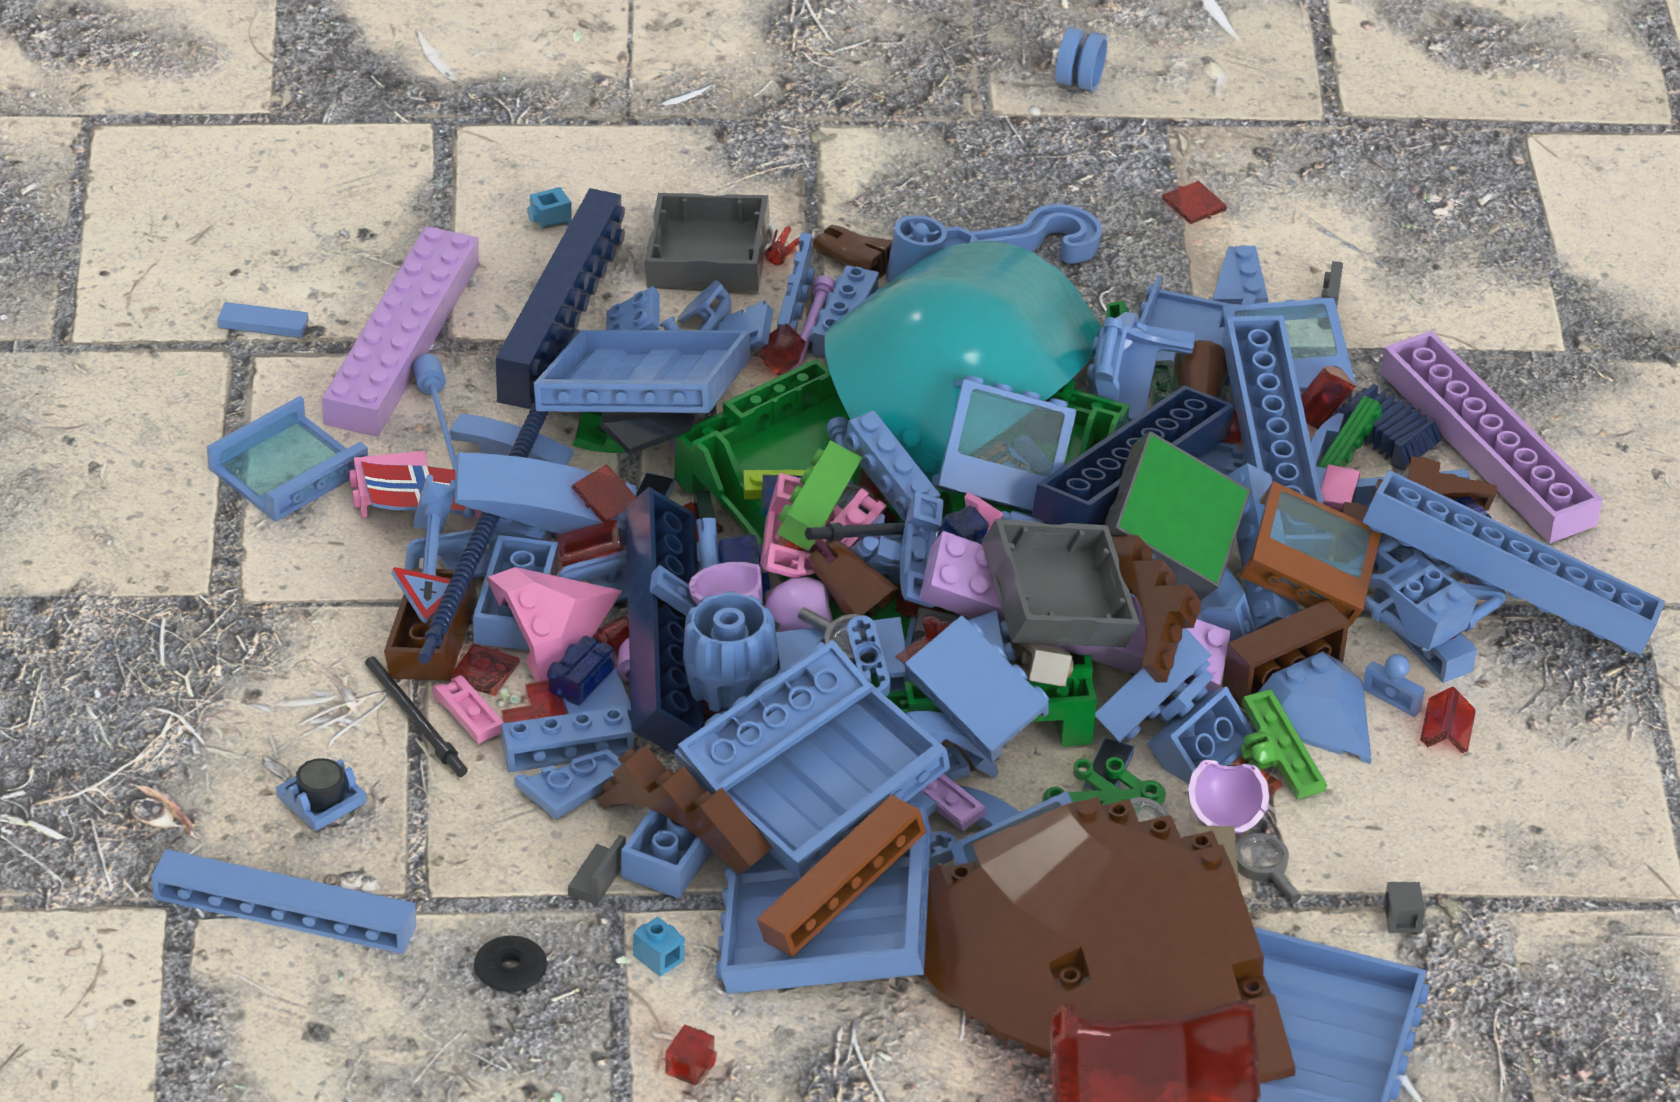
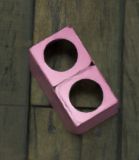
(1339, 486)

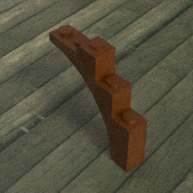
(1427, 474)
(1164, 604)
(677, 795)

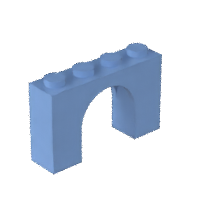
(795, 642)

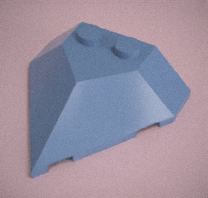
(1324, 704)

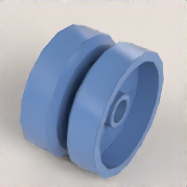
(1081, 59)

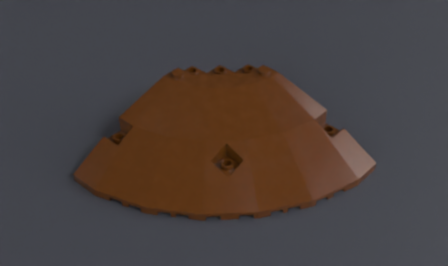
(1096, 918)

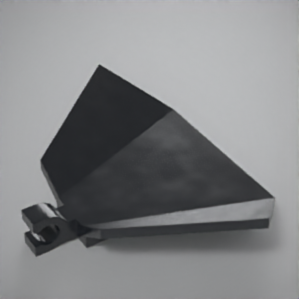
(645, 429)

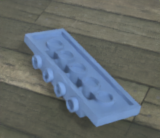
(774, 717)

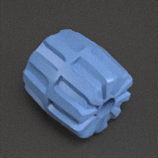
(729, 648)

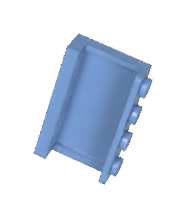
(976, 686)

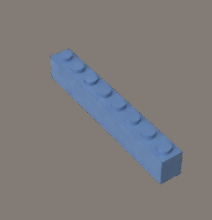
(284, 901)

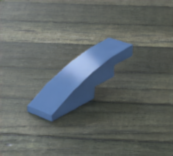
(499, 437)

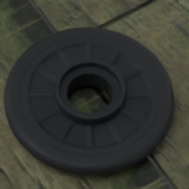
(510, 979)

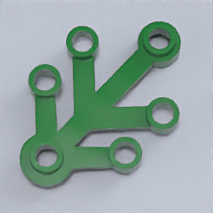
(1107, 791)

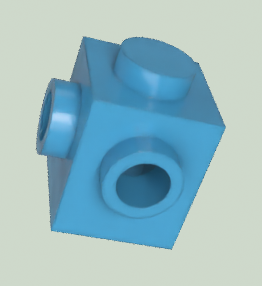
(658, 946)

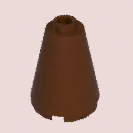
(1203, 369)

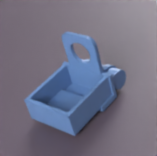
(880, 553)

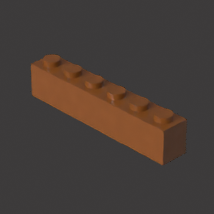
(841, 875)

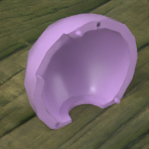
(727, 577)
(792, 596)
(1228, 795)

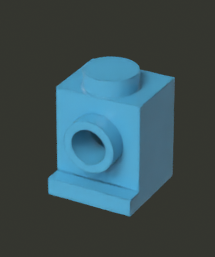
(550, 208)

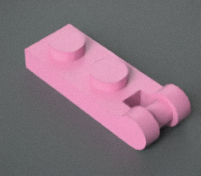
(854, 516)
(468, 708)

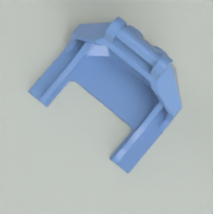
(1127, 359)

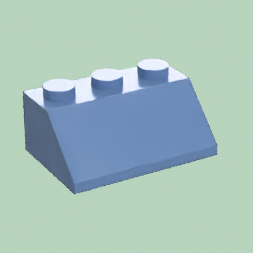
(1207, 732)

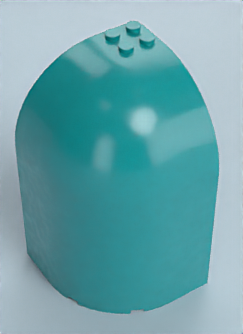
(954, 315)

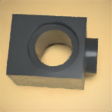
(1404, 907)

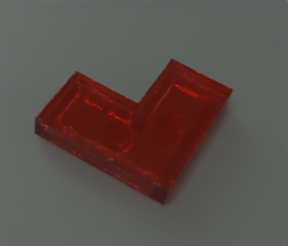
(541, 704)

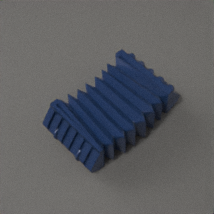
(1398, 430)

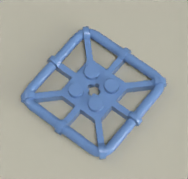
(1399, 572)

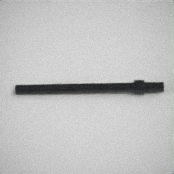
(836, 531)
(444, 750)

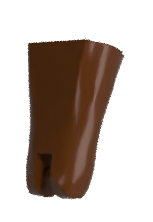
(854, 249)
(852, 581)

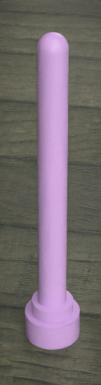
(820, 289)

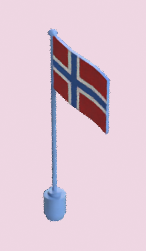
(401, 485)

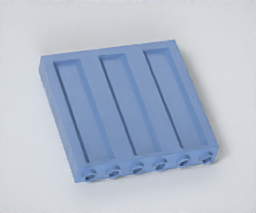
(643, 371)
(835, 778)
(869, 940)
(1342, 1019)

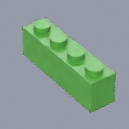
(819, 494)

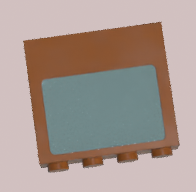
(1312, 552)

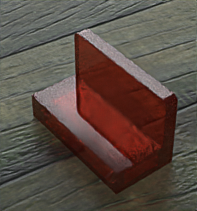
(1448, 717)

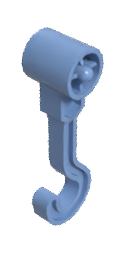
(921, 236)

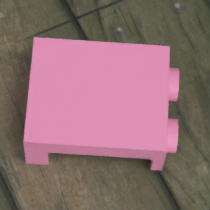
(357, 480)

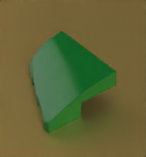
(592, 437)

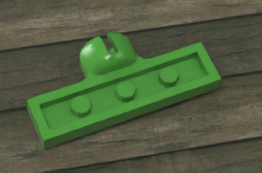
(1279, 745)

